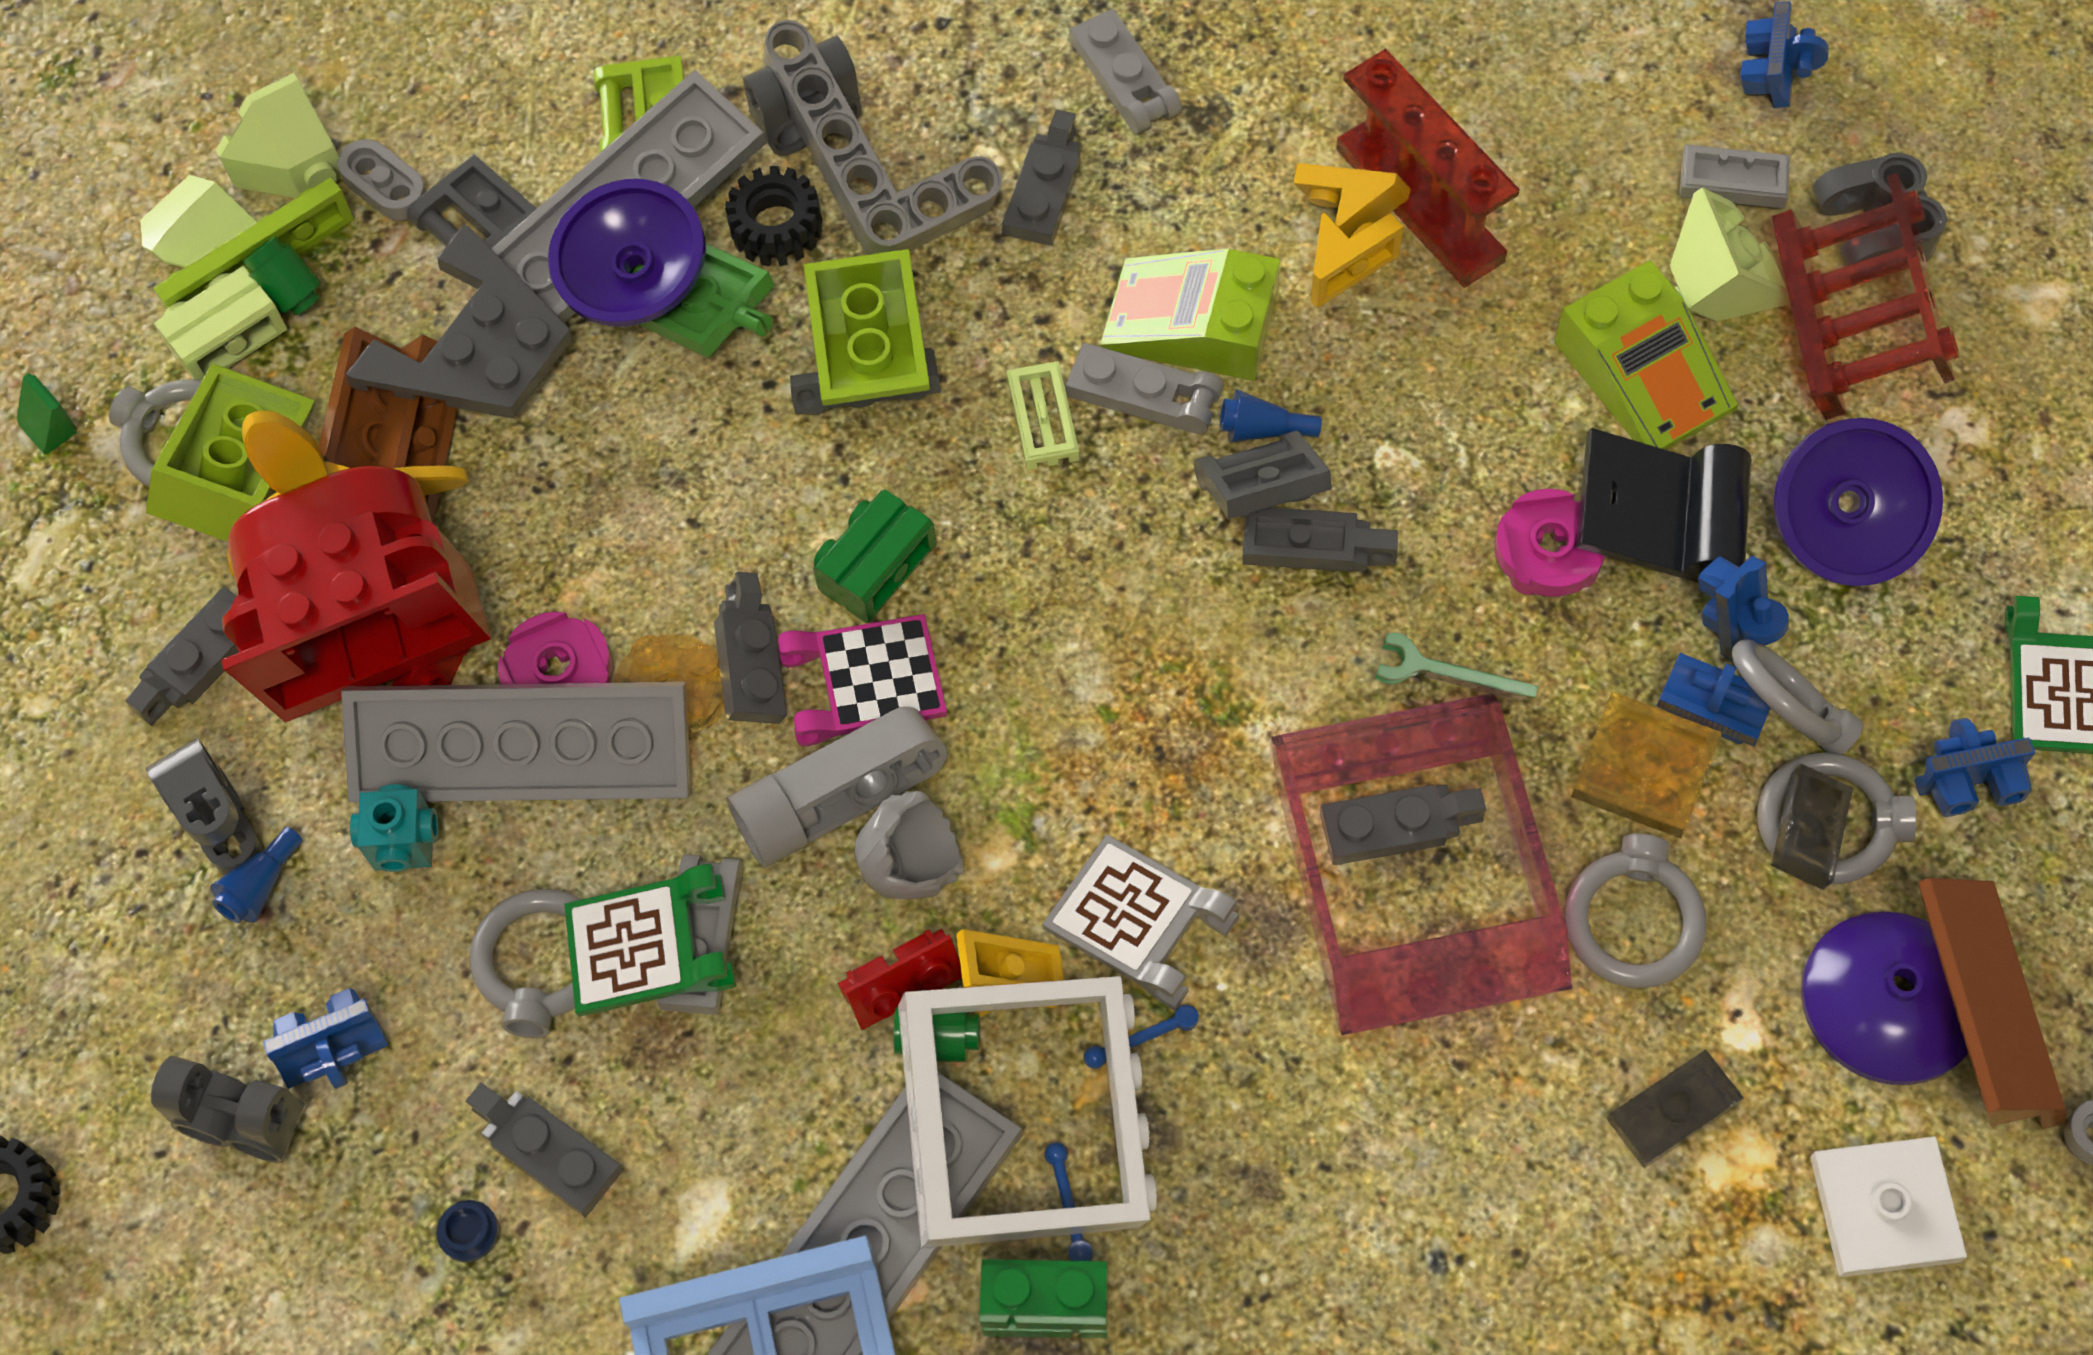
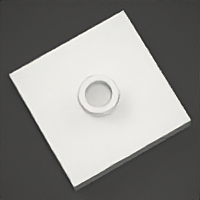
(1887, 1207)

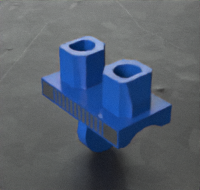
(1786, 53)
(1741, 604)
(1714, 699)
(1975, 759)
(327, 1044)

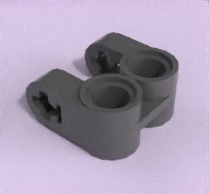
(769, 106)
(1866, 187)
(205, 804)
(226, 1111)

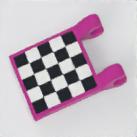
(866, 674)

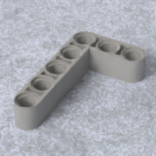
(860, 160)

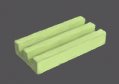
(1050, 451)

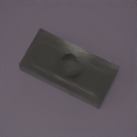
(1812, 827)
(1675, 1108)

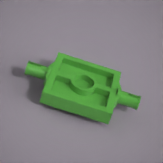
(716, 304)

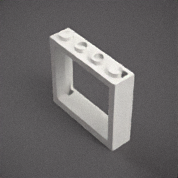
(926, 1123)

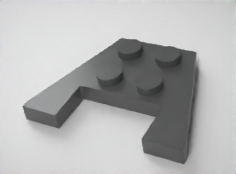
(491, 350)

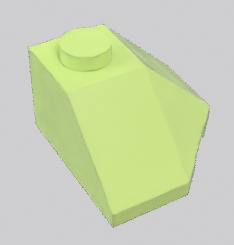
(279, 143)
(1722, 265)

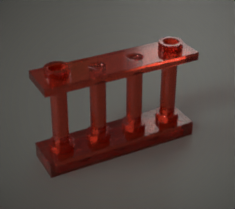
(1446, 170)
(1810, 288)

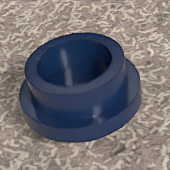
(467, 1231)

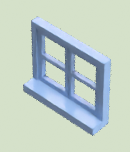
(761, 1290)

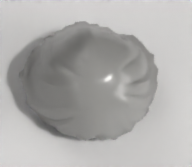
(908, 848)

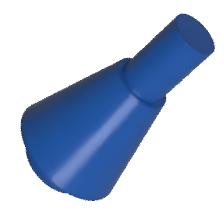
(1254, 418)
(247, 887)

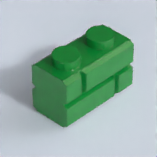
(873, 554)
(1044, 1298)

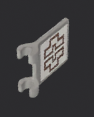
(1134, 914)

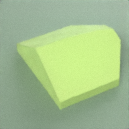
(192, 222)

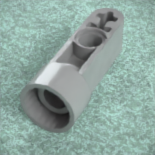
(836, 784)

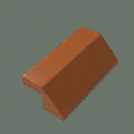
(383, 428)
(1992, 1002)

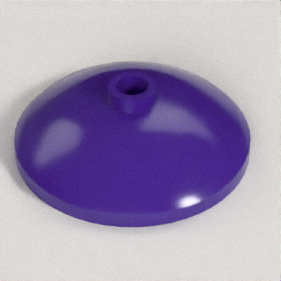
(612, 233)
(1893, 506)
(1866, 1017)

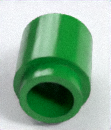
(283, 276)
(952, 1035)

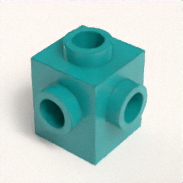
(394, 828)

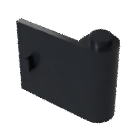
(1664, 506)

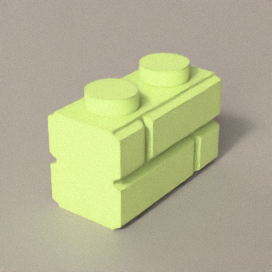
(220, 324)

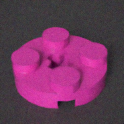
(1527, 563)
(553, 636)

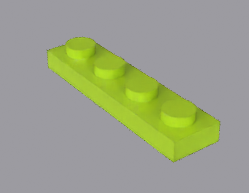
(300, 222)

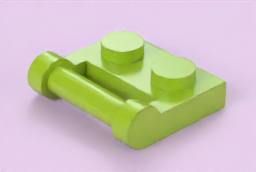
(650, 82)

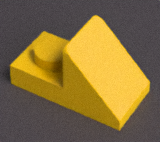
(1357, 193)
(1346, 261)
(1006, 960)

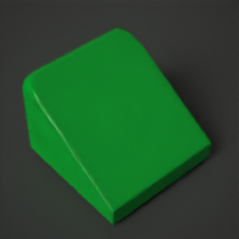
(42, 416)

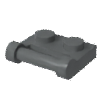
(478, 197)
(1264, 476)

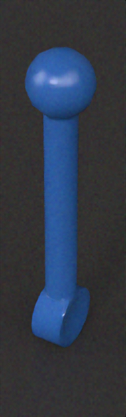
(1185, 1019)
(1056, 1155)

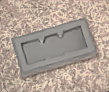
(1736, 175)

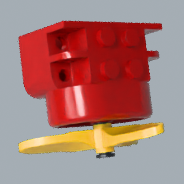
(341, 574)

